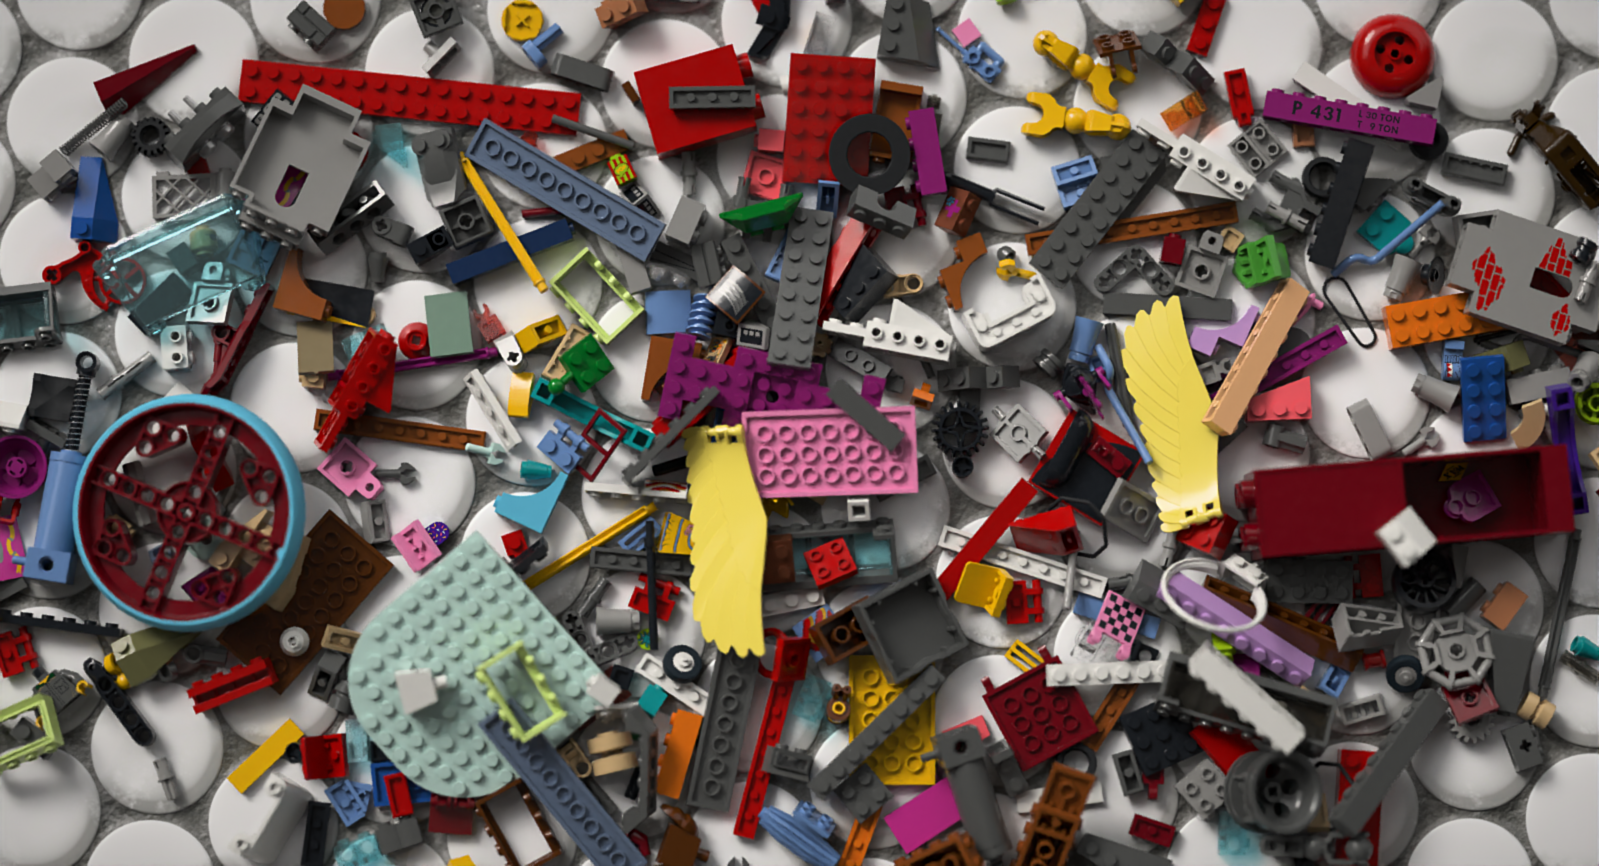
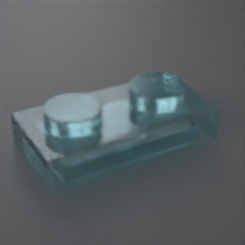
(357, 742)

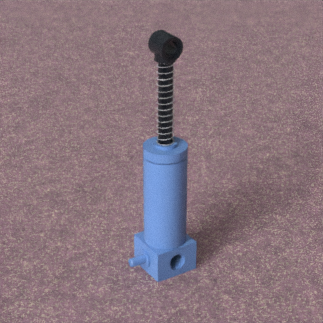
(55, 528)

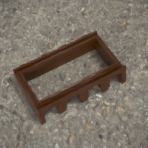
(493, 829)

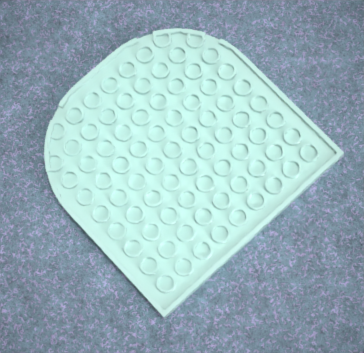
(452, 623)

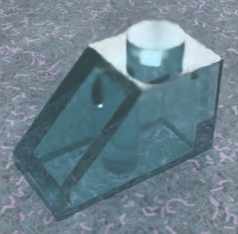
(391, 142)

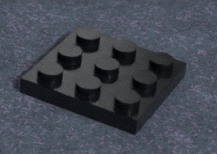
(1158, 739)

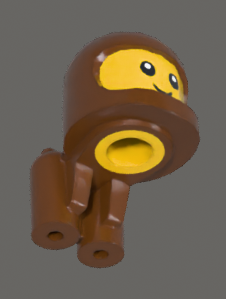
(838, 707)

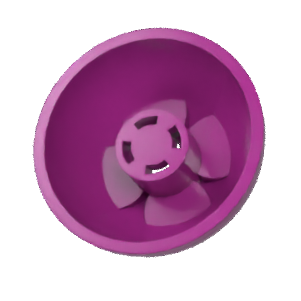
(32, 458)

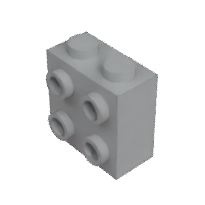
(1203, 789)

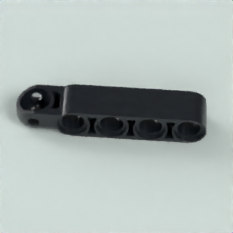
(97, 676)

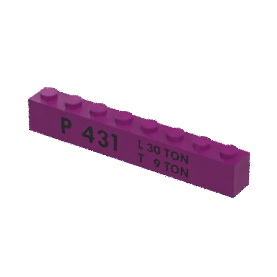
(1348, 118)

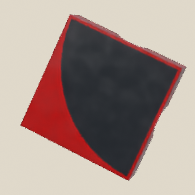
(1090, 479)

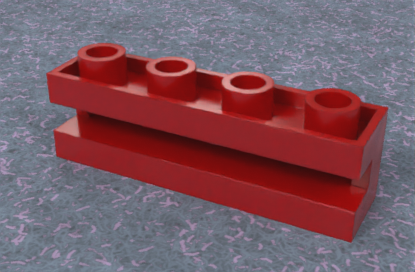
(233, 684)

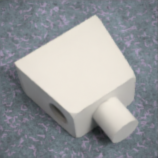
(418, 688)

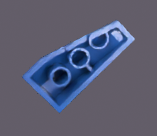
(93, 207)

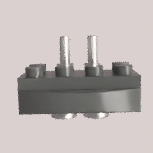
(205, 129)

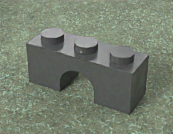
(866, 209)

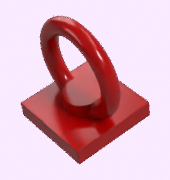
(789, 659)

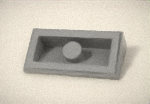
(375, 521)

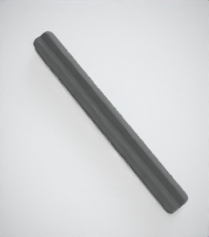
(1119, 374)

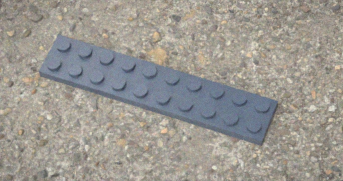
(565, 189)
(562, 791)

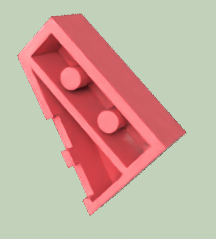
(1281, 404)

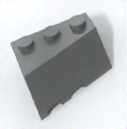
(908, 34)

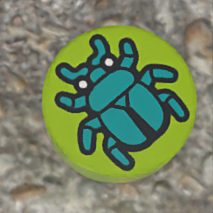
(643, 639)

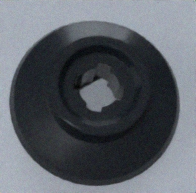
(1433, 275)

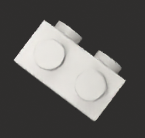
(176, 348)

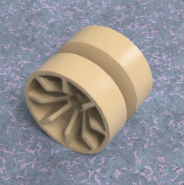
(610, 746)

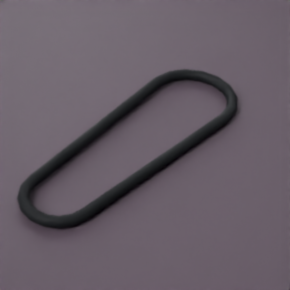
(1340, 316)

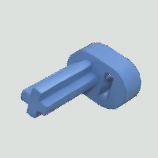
(533, 48)

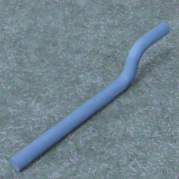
(1392, 245)
(1119, 408)

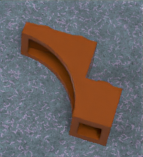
(950, 278)

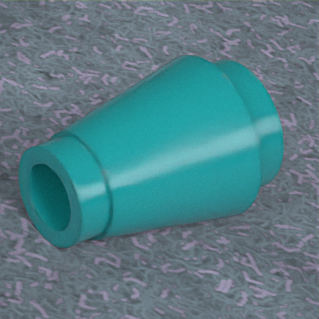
(534, 470)
(1584, 648)

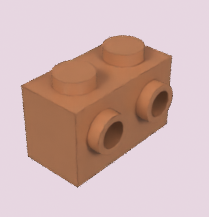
(617, 12)
(1503, 605)

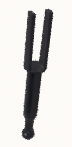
(989, 195)

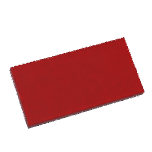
(1224, 748)

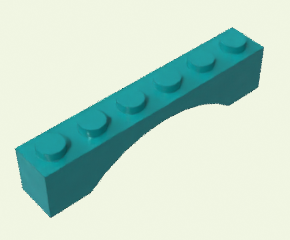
(584, 411)

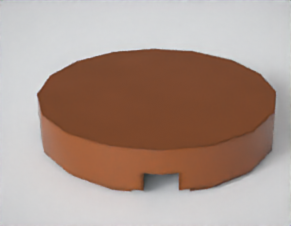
(344, 13)

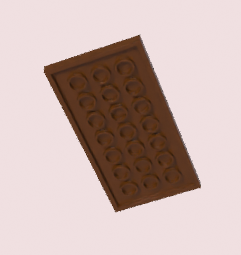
(332, 584)

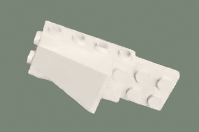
(1199, 178)
(903, 325)

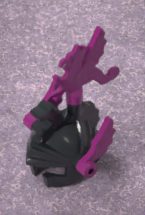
(1081, 387)

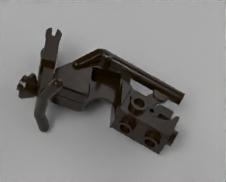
(1561, 151)

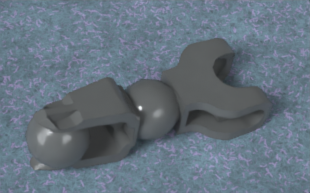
(1317, 847)

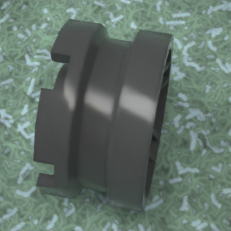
(1049, 364)

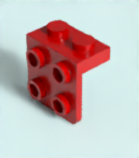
(324, 756)

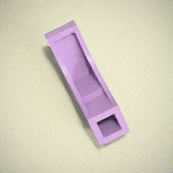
(1205, 341)

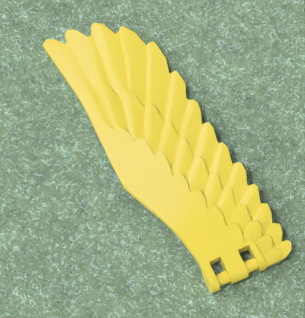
(1171, 407)

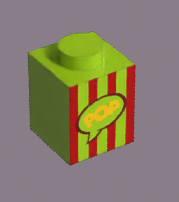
(621, 170)

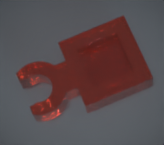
(489, 325)

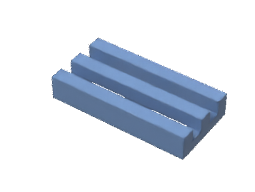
(638, 539)

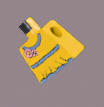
(675, 535)

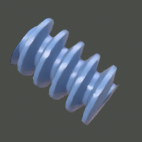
(700, 317)

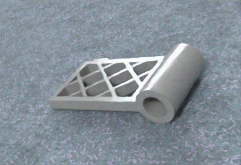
(219, 185)

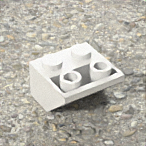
(13, 417)

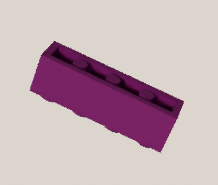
(927, 152)

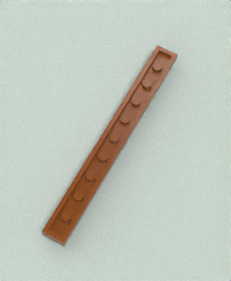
(1155, 224)

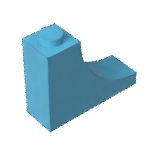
(532, 510)

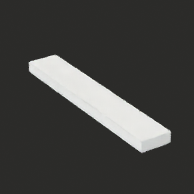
(1321, 85)

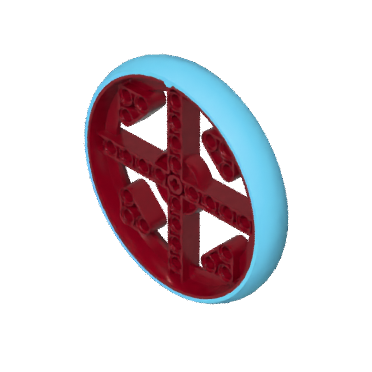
(93, 531)

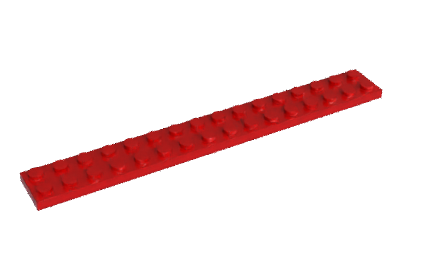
(416, 96)

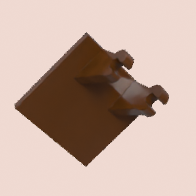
(1123, 41)

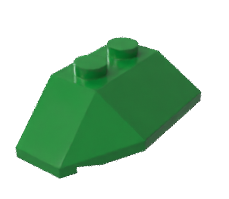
(763, 215)

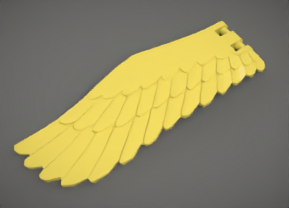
(727, 539)

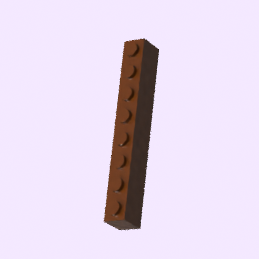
(1291, 626)

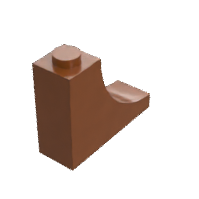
(295, 294)
(658, 362)

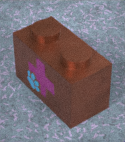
(957, 212)

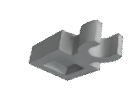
(1211, 372)

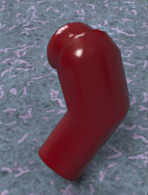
(641, 840)

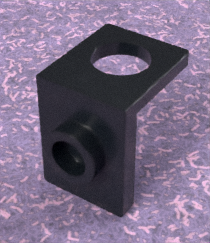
(1137, 647)

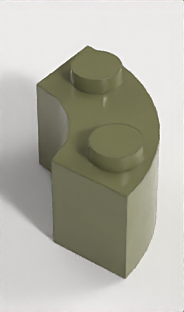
(1514, 356)

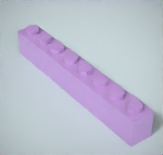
(1256, 642)

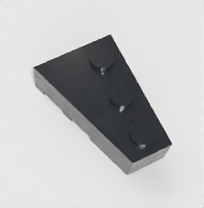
(864, 285)

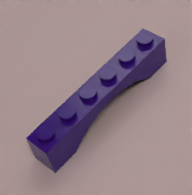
(1562, 425)

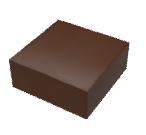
(631, 93)

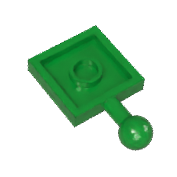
(584, 365)

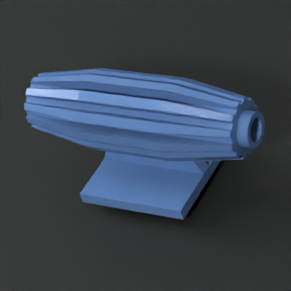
(802, 832)

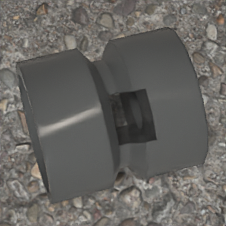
(341, 700)

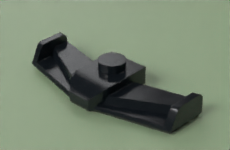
(775, 21)

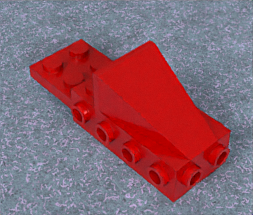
(365, 379)

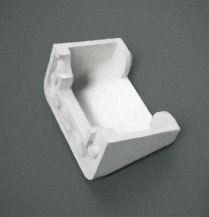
(289, 806)

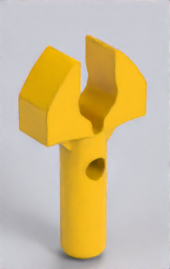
(1011, 270)

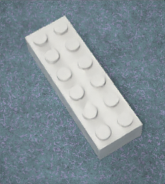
(1246, 697)

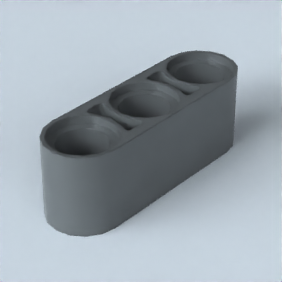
(582, 72)

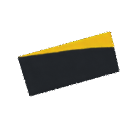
(349, 303)

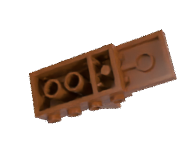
(1055, 819)
(956, 851)

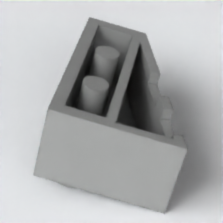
(1365, 626)

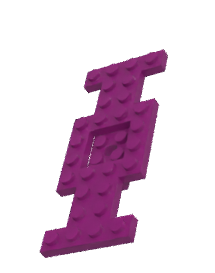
(747, 383)

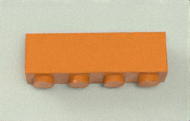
(678, 752)

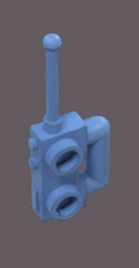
(975, 62)

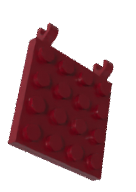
(1038, 717)

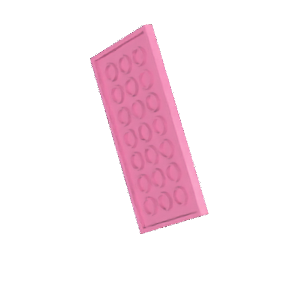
(828, 453)

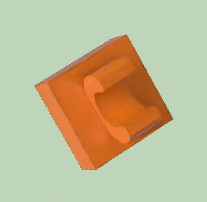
(922, 397)

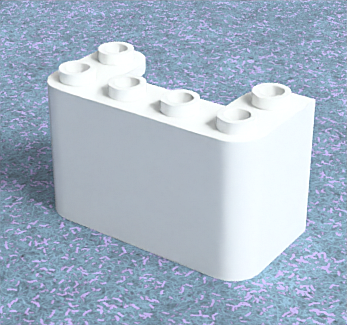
(990, 335)

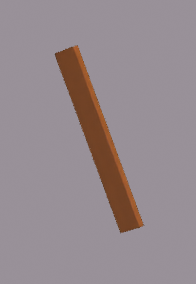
(406, 431)

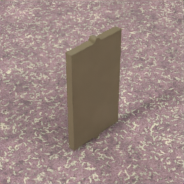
(315, 347)

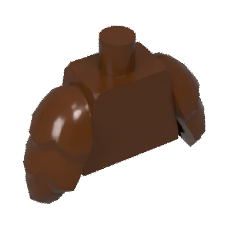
(680, 845)

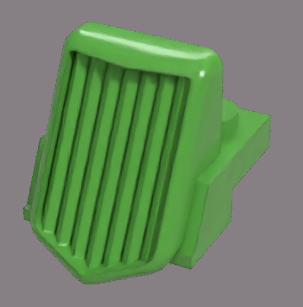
(1261, 262)

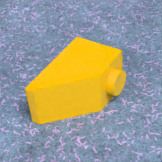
(540, 334)

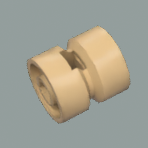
(1538, 711)

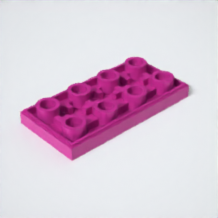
(923, 816)

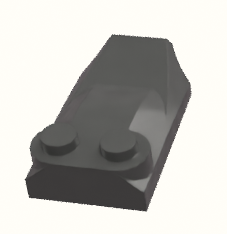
(440, 166)

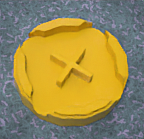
(522, 20)

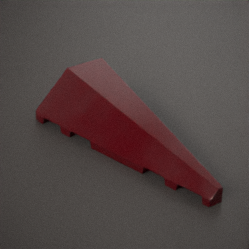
(140, 80)

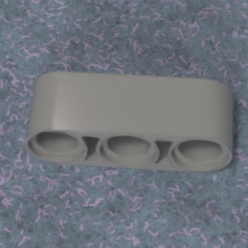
(1369, 430)

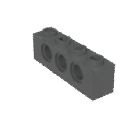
(354, 216)

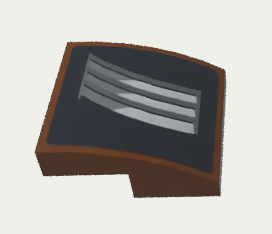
(735, 294)

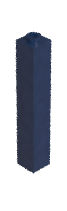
(502, 255)

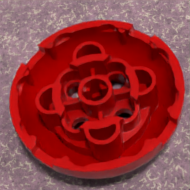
(1369, 65)

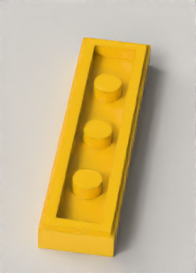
(265, 756)

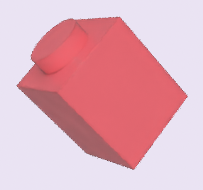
(770, 141)

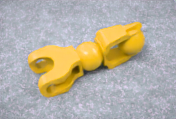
(1082, 67)
(1073, 120)

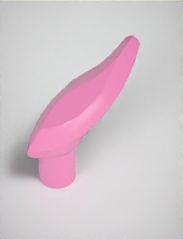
(1311, 302)

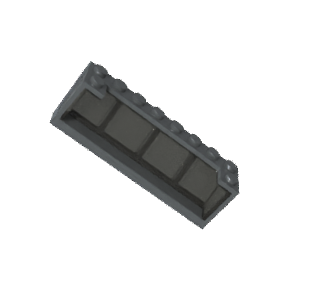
(1191, 700)

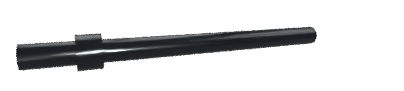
(650, 543)

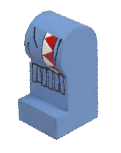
(1450, 359)

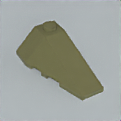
(147, 651)

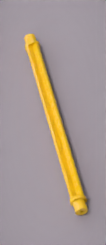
(502, 223)
(585, 548)

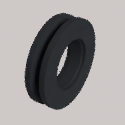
(874, 124)

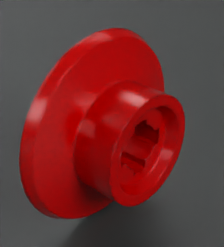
(406, 338)

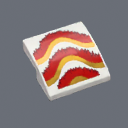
(665, 488)

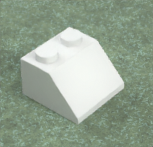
(1406, 537)

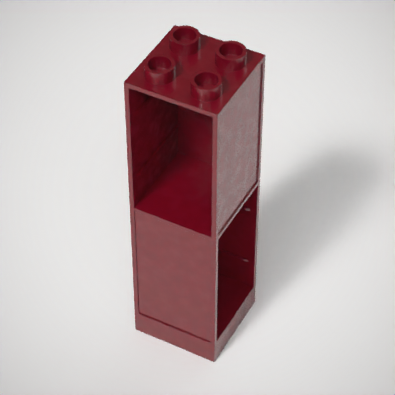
(1346, 503)

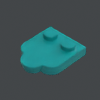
(1384, 226)

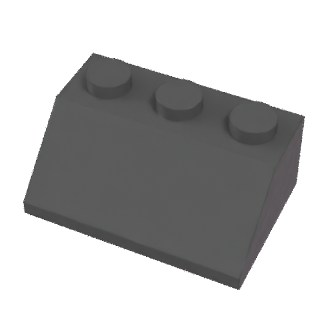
(1143, 591)

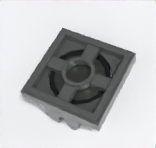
(436, 16)

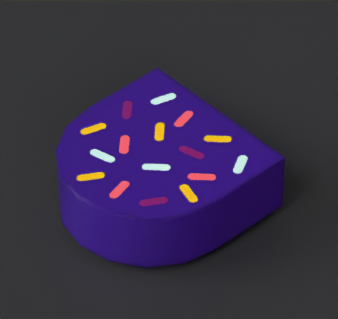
(438, 532)

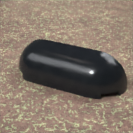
(1069, 451)

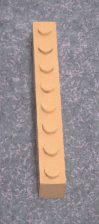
(1256, 357)

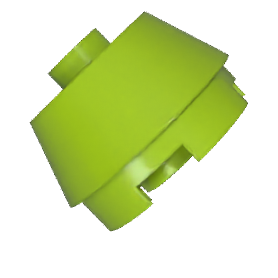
(1588, 404)

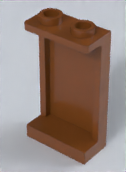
(894, 103)

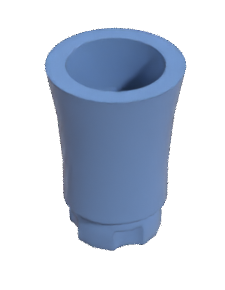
(1084, 339)

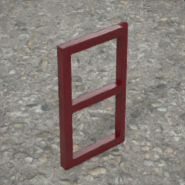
(607, 454)

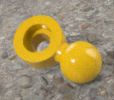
(113, 668)

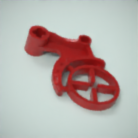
(83, 264)

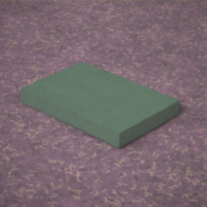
(448, 324)

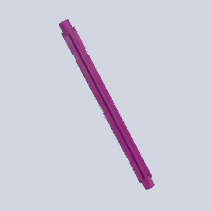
(424, 362)

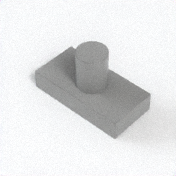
(439, 56)

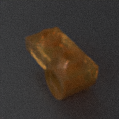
(1184, 111)

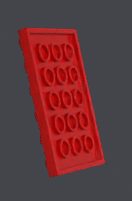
(820, 98)

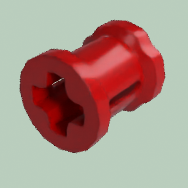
(1373, 660)

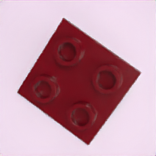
(451, 814)

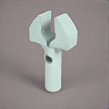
(486, 451)

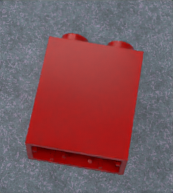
(694, 129)

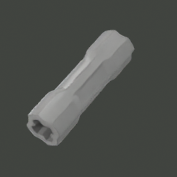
(145, 515)

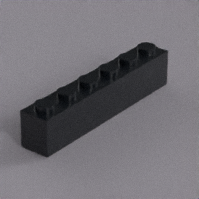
(1341, 203)

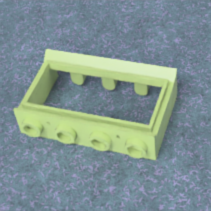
(572, 304)
(540, 682)
(45, 745)

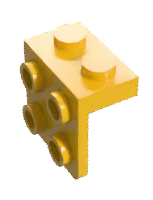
(984, 587)

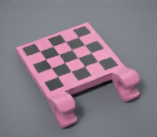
(1119, 621)

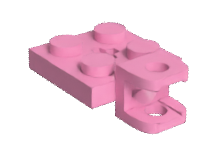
(359, 478)

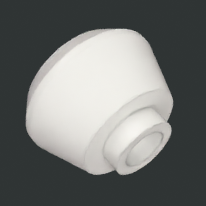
(300, 638)

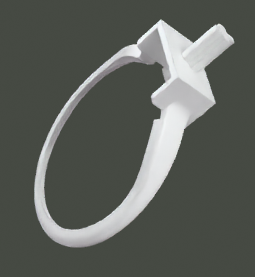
(1237, 568)

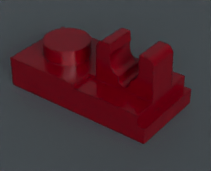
(1108, 457)

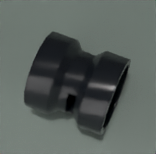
(1583, 251)
(962, 466)
(293, 753)

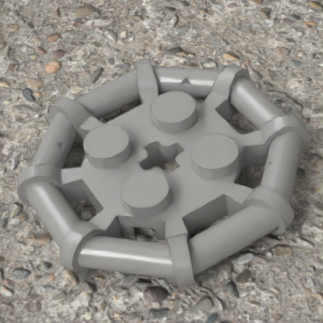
(1450, 662)

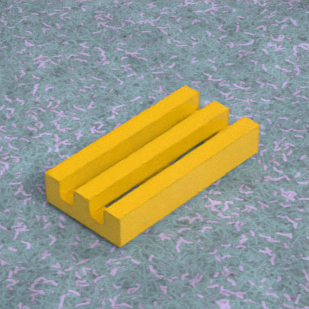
(1022, 656)

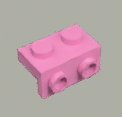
(416, 546)

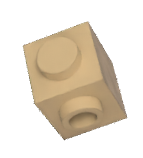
(314, 382)

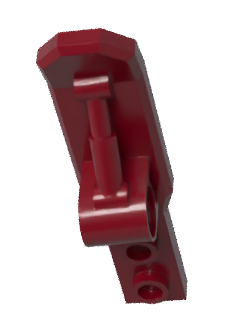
(232, 347)

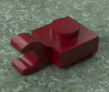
(1153, 781)

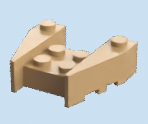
(231, 555)

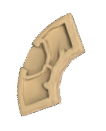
(1531, 425)

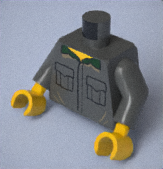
(61, 685)

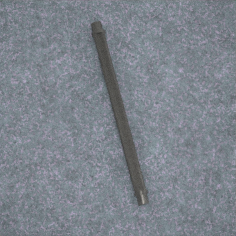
(1559, 613)

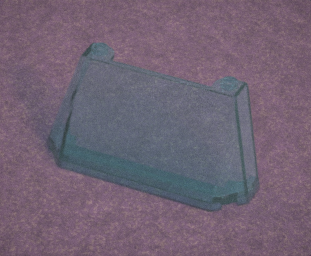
(182, 262)

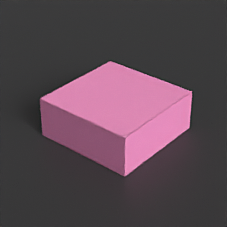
(966, 33)

